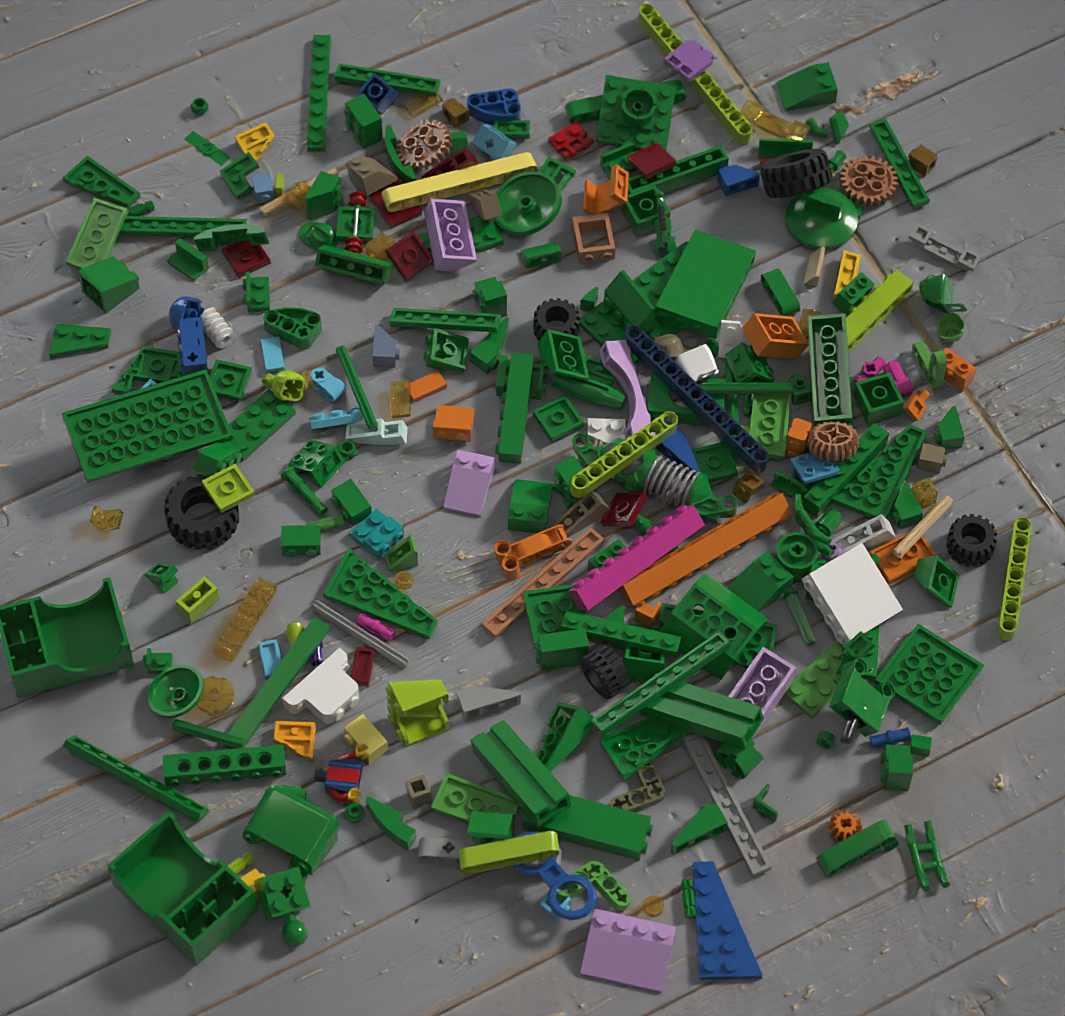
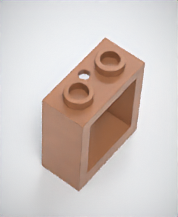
(588, 224)

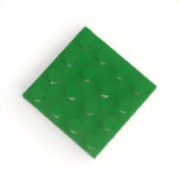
(930, 673)

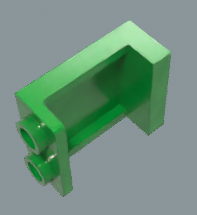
(537, 384)

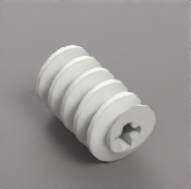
(217, 328)

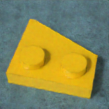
(255, 140)

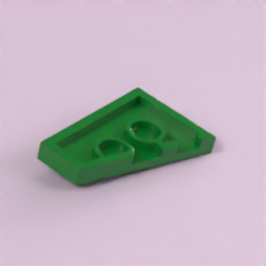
(78, 338)

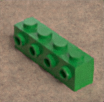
(353, 264)

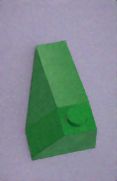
(567, 729)

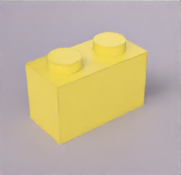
(363, 731)

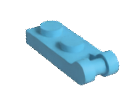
(336, 417)

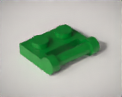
(554, 168)

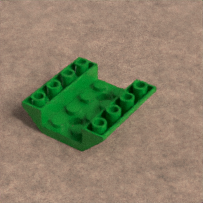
(721, 612)

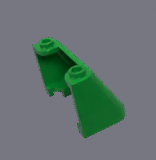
(293, 827)

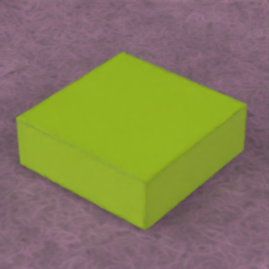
(280, 184)

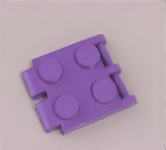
(690, 59)

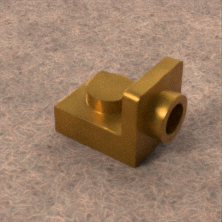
(747, 485)

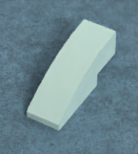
(384, 434)

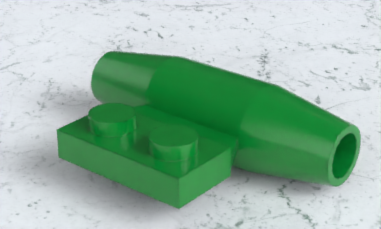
(596, 389)

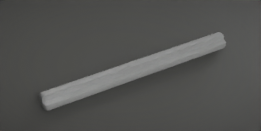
(360, 634)

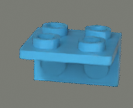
(812, 468)

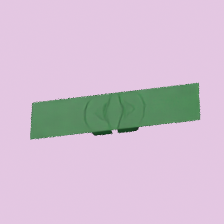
(207, 148)

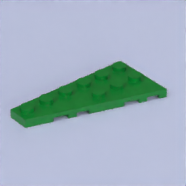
(639, 744)

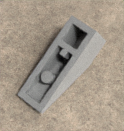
(484, 700)

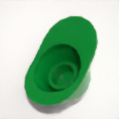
(317, 235)

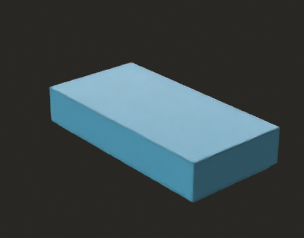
(272, 354)
(270, 656)

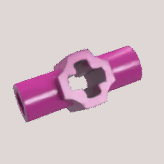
(871, 369)

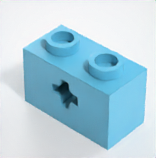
(493, 143)

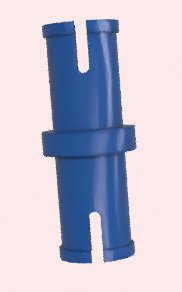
(890, 737)

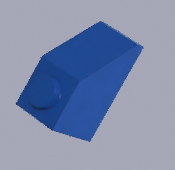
(737, 179)

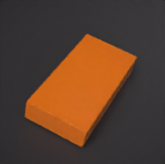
(427, 386)

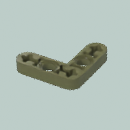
(645, 791)

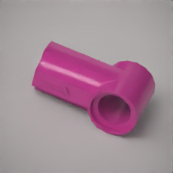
(903, 384)

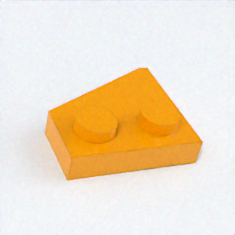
(296, 737)

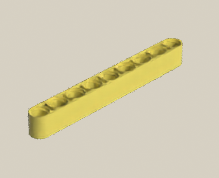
(457, 182)

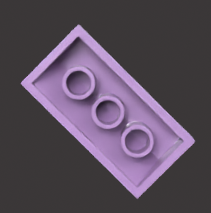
(449, 234)

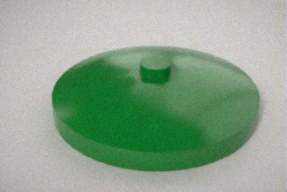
(528, 203)

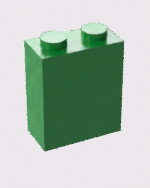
(561, 649)

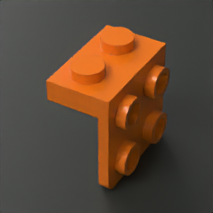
(453, 423)

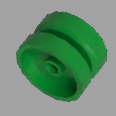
(797, 554)

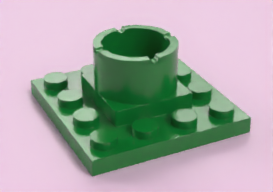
(635, 113)

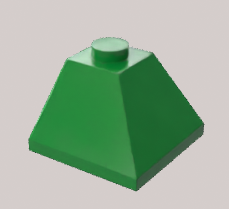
(937, 578)

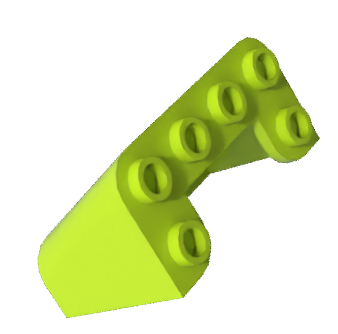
(417, 709)

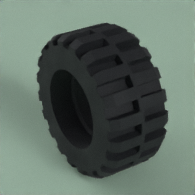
(796, 173)
(197, 533)

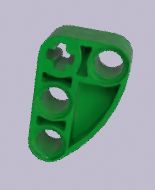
(298, 320)

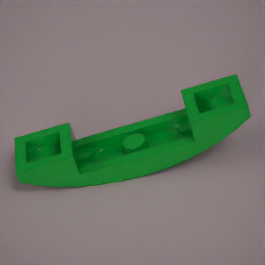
(405, 172)
(231, 233)

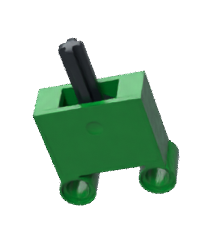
(859, 702)

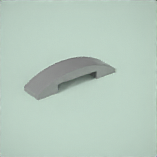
(943, 251)

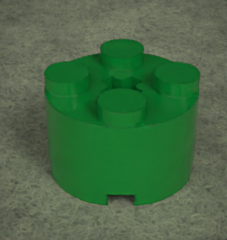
(739, 760)

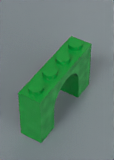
(660, 402)

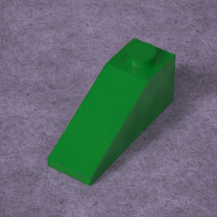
(488, 351)
(704, 825)

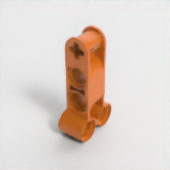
(530, 549)

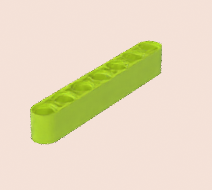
(619, 461)
(1012, 586)

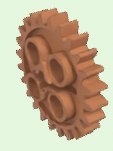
(434, 136)
(868, 180)

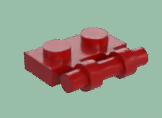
(568, 137)

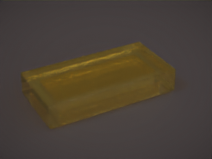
(421, 104)
(400, 399)

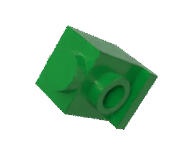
(801, 389)

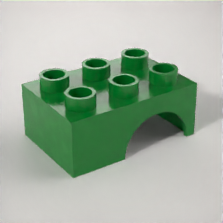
(63, 643)
(182, 889)

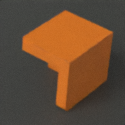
(647, 614)

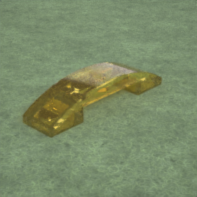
(772, 124)

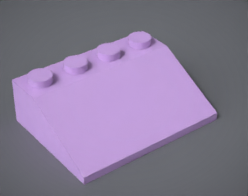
(628, 950)

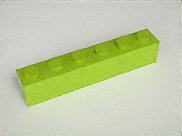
(877, 306)

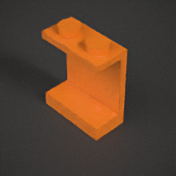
(608, 194)

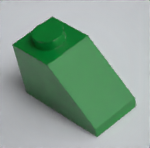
(949, 431)
(906, 508)

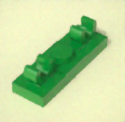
(779, 147)

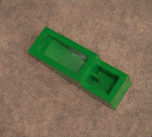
(391, 823)

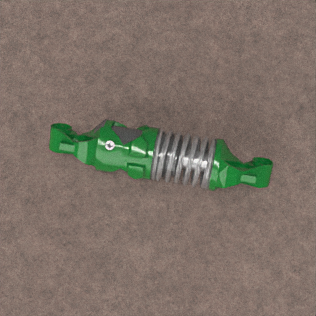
(653, 475)

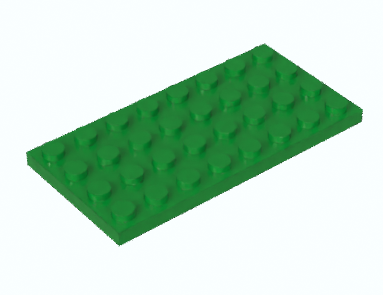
(603, 325)
(146, 425)

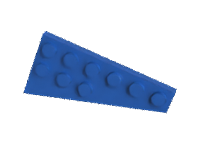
(720, 937)

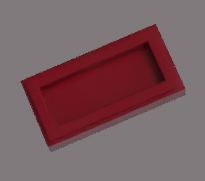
(363, 666)

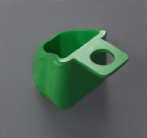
(938, 293)

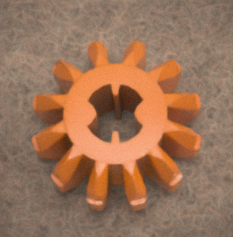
(844, 825)

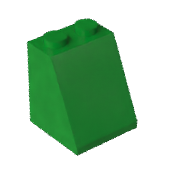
(108, 283)

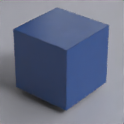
(378, 93)

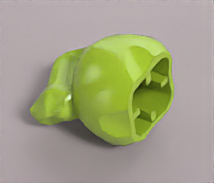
(285, 385)

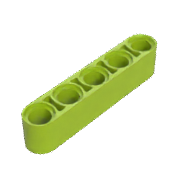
(509, 852)

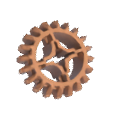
(833, 441)

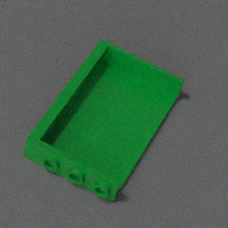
(705, 284)

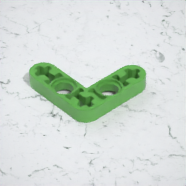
(932, 365)
(597, 881)

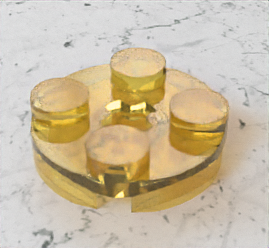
(222, 702)

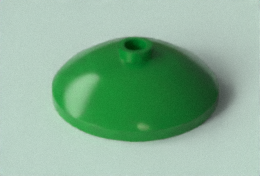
(175, 691)

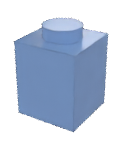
(263, 188)

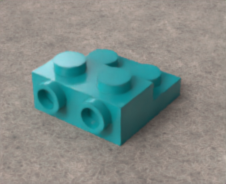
(377, 533)

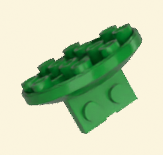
(821, 218)

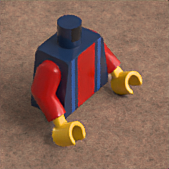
(344, 776)

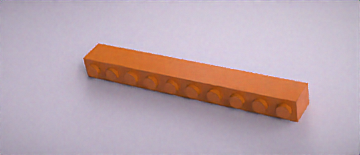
(705, 548)

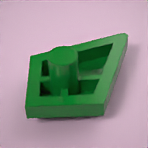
(839, 126)

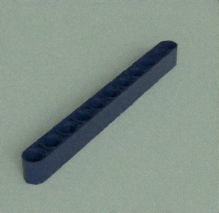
(700, 405)

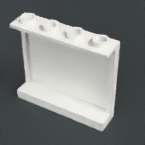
(851, 594)

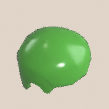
(950, 327)

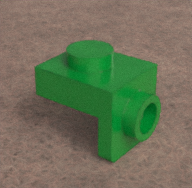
(858, 646)

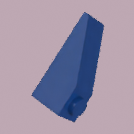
(678, 450)

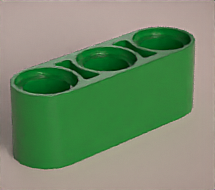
(780, 292)

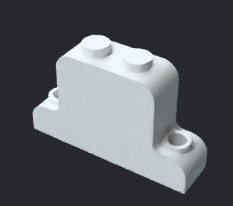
(325, 690)

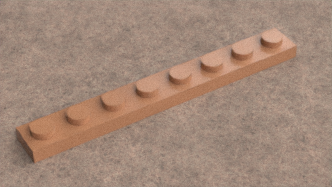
(546, 578)

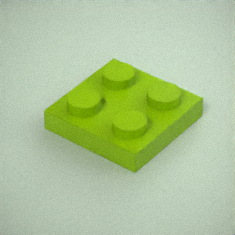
(228, 488)

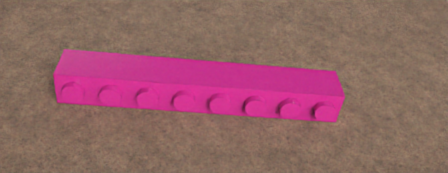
(636, 557)

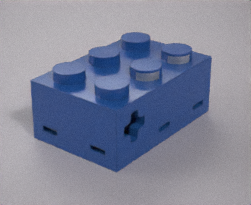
(192, 346)

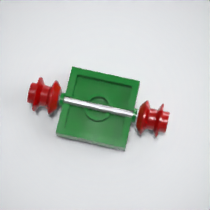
(355, 222)

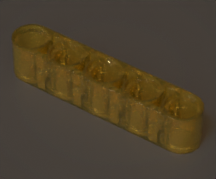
(245, 619)

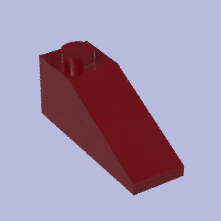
(457, 161)

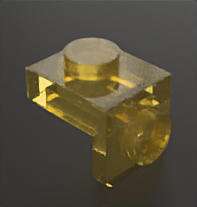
(106, 519)

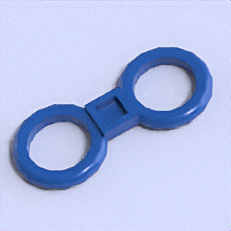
(556, 878)

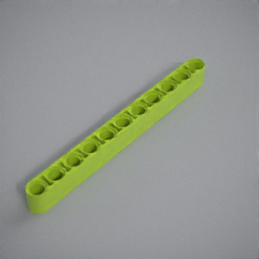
(703, 84)

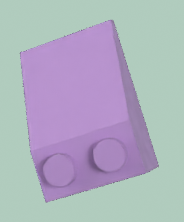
(469, 483)

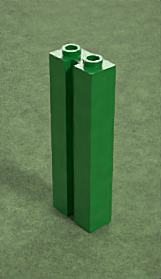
(707, 714)
(521, 773)
(598, 827)

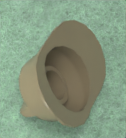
(672, 345)

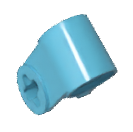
(327, 384)

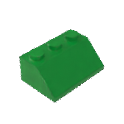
(629, 303)

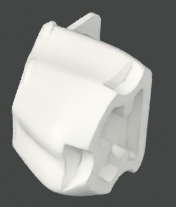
(698, 363)

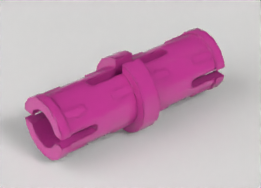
(375, 627)

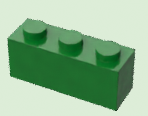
(217, 457)

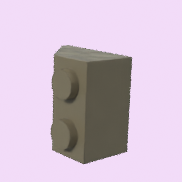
(369, 174)

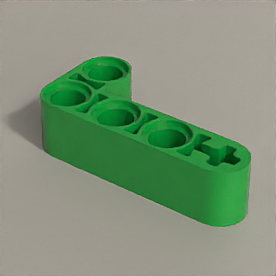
(857, 847)

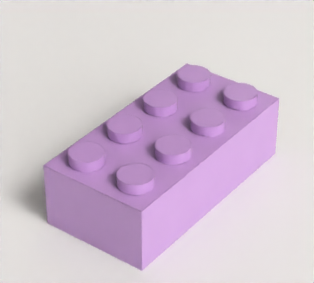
(765, 682)

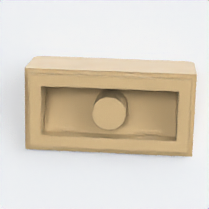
(814, 267)

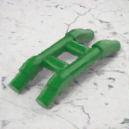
(809, 527)
(931, 845)

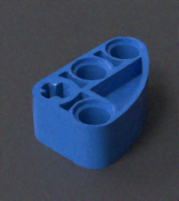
(494, 106)

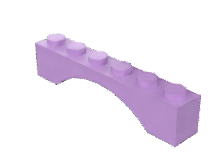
(618, 360)

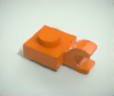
(915, 405)

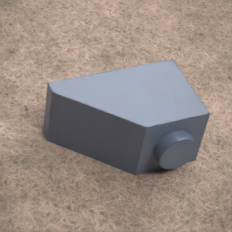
(384, 349)

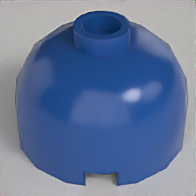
(184, 308)

